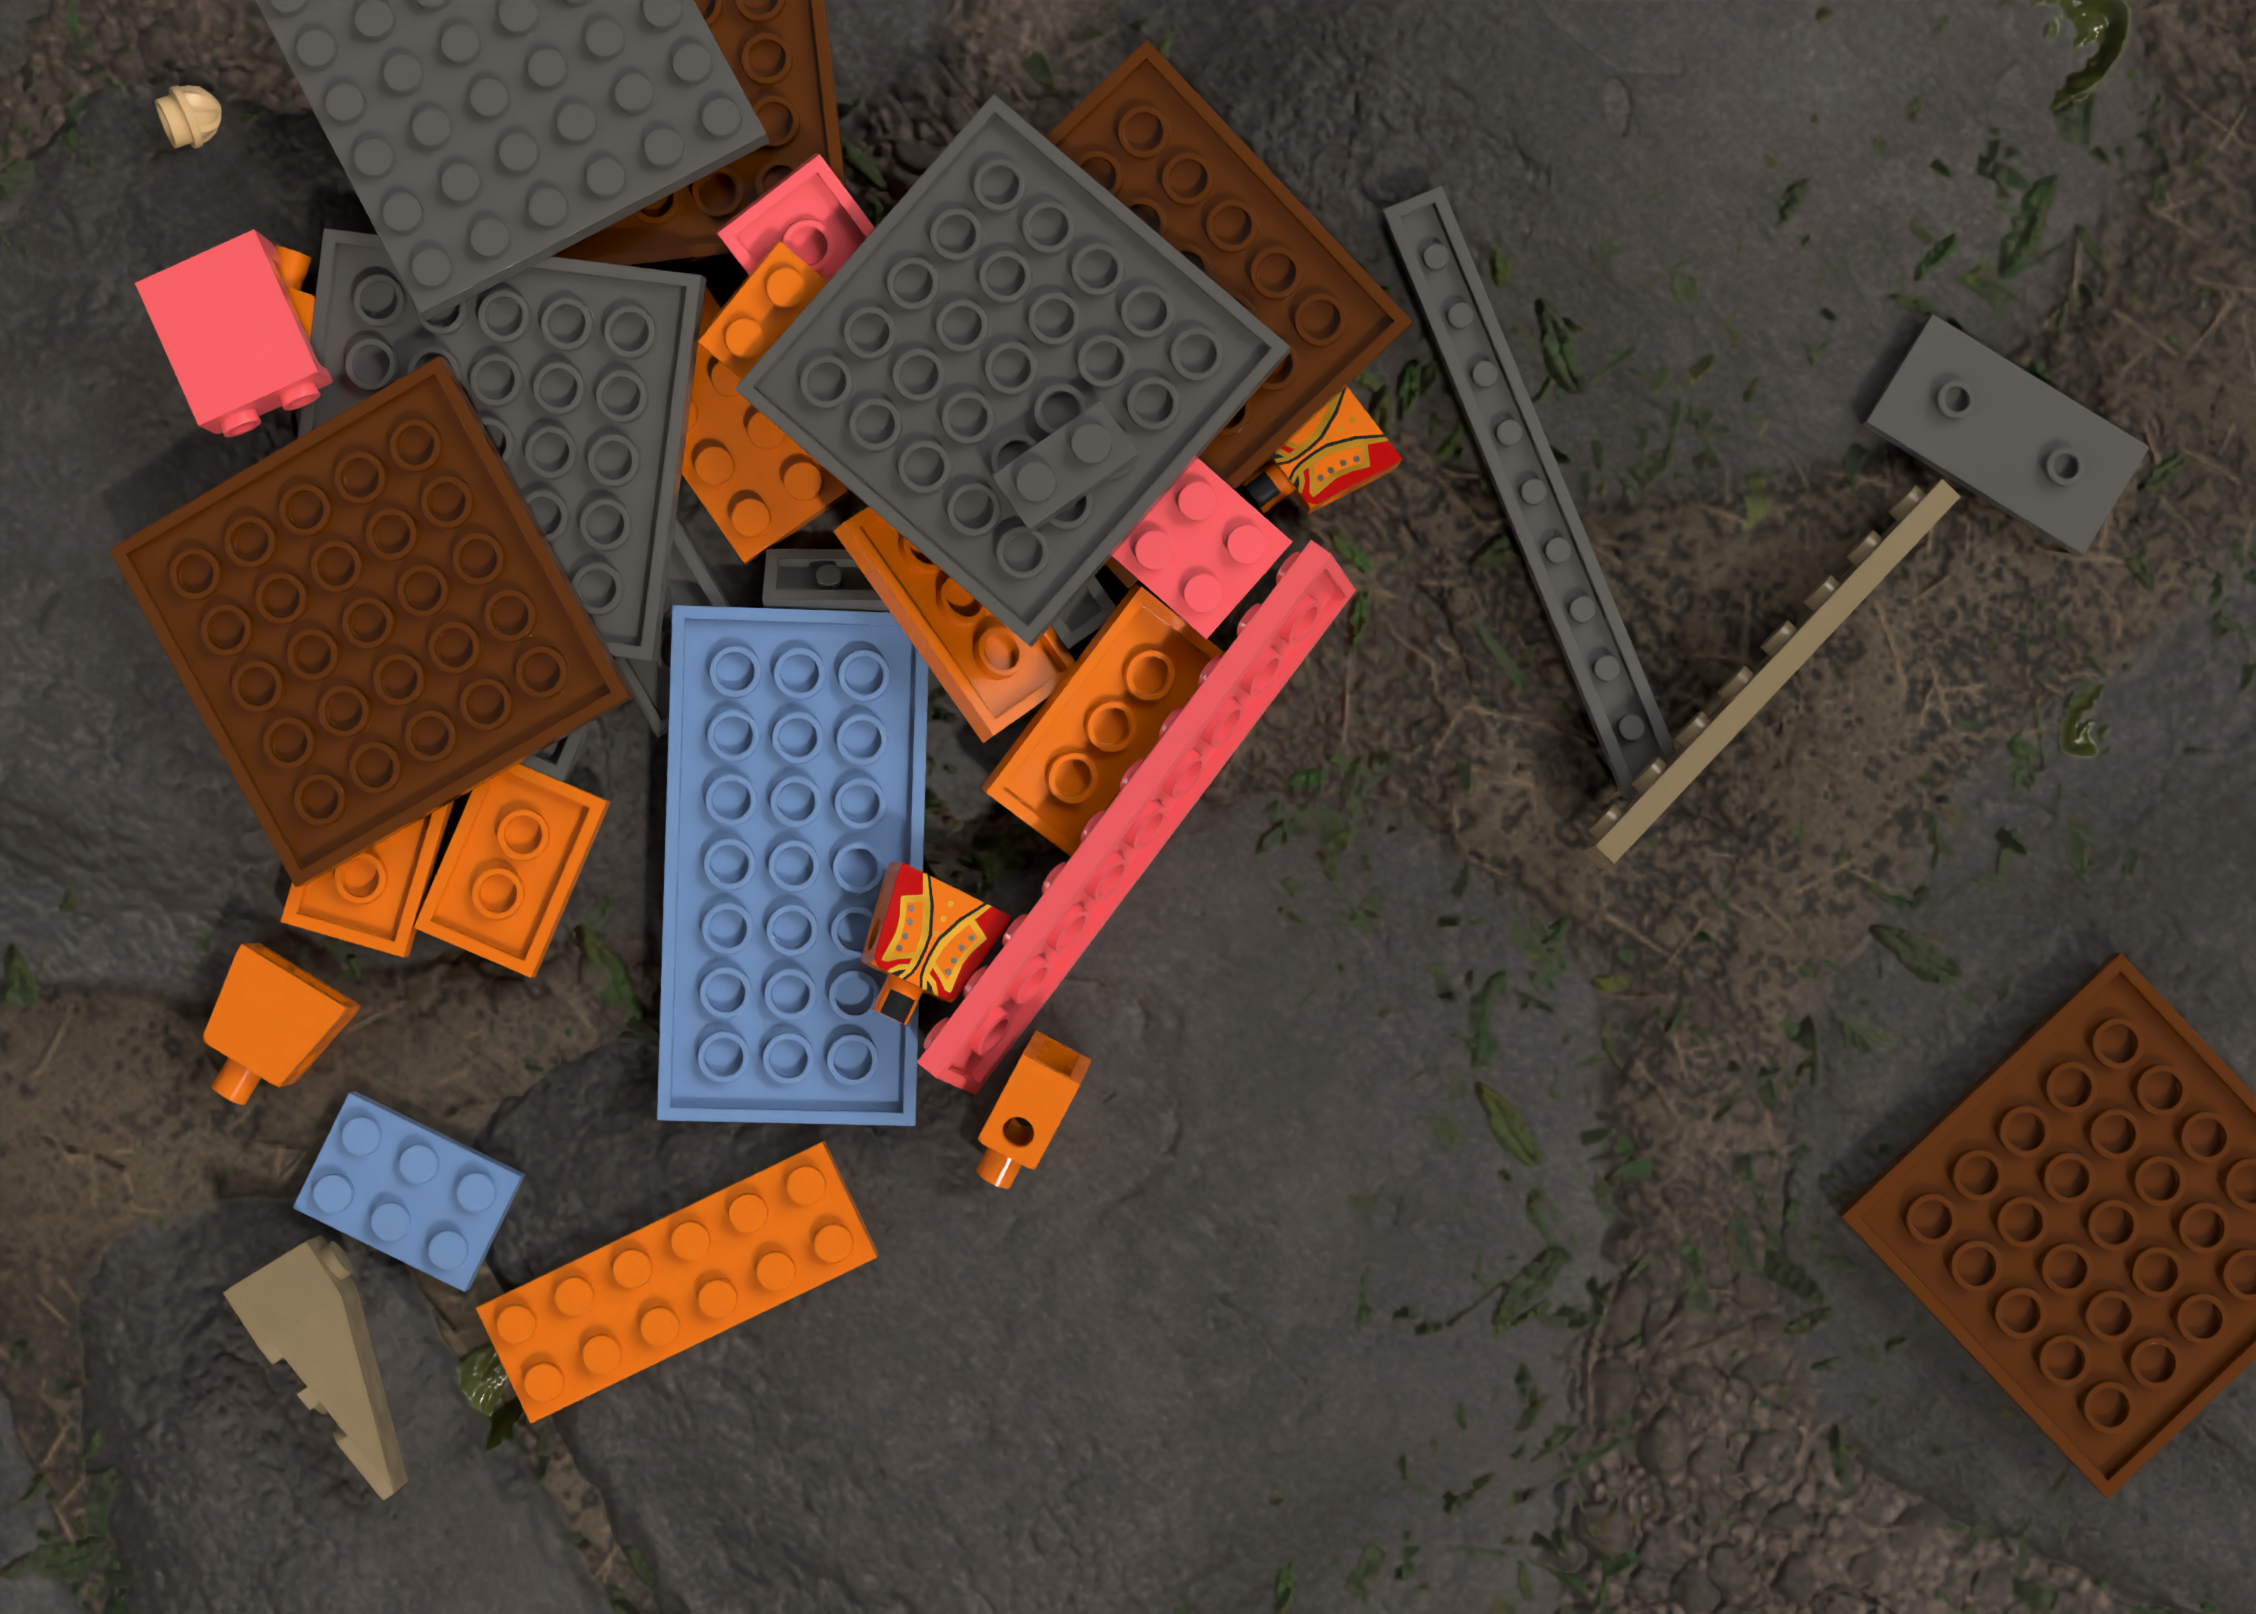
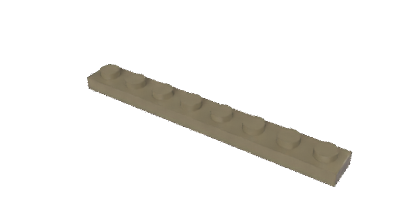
(1750, 690)

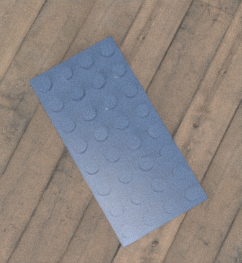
(782, 811)

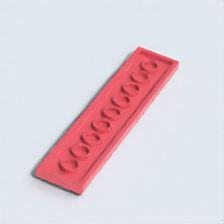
(1139, 821)

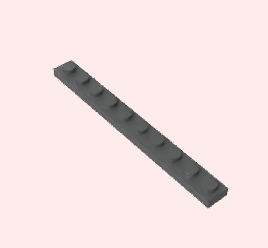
(1529, 485)

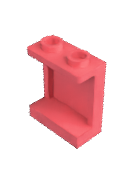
(233, 335)

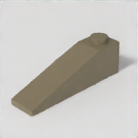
(314, 1319)

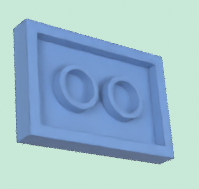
(409, 1191)

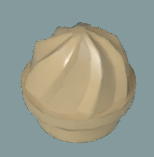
(189, 115)

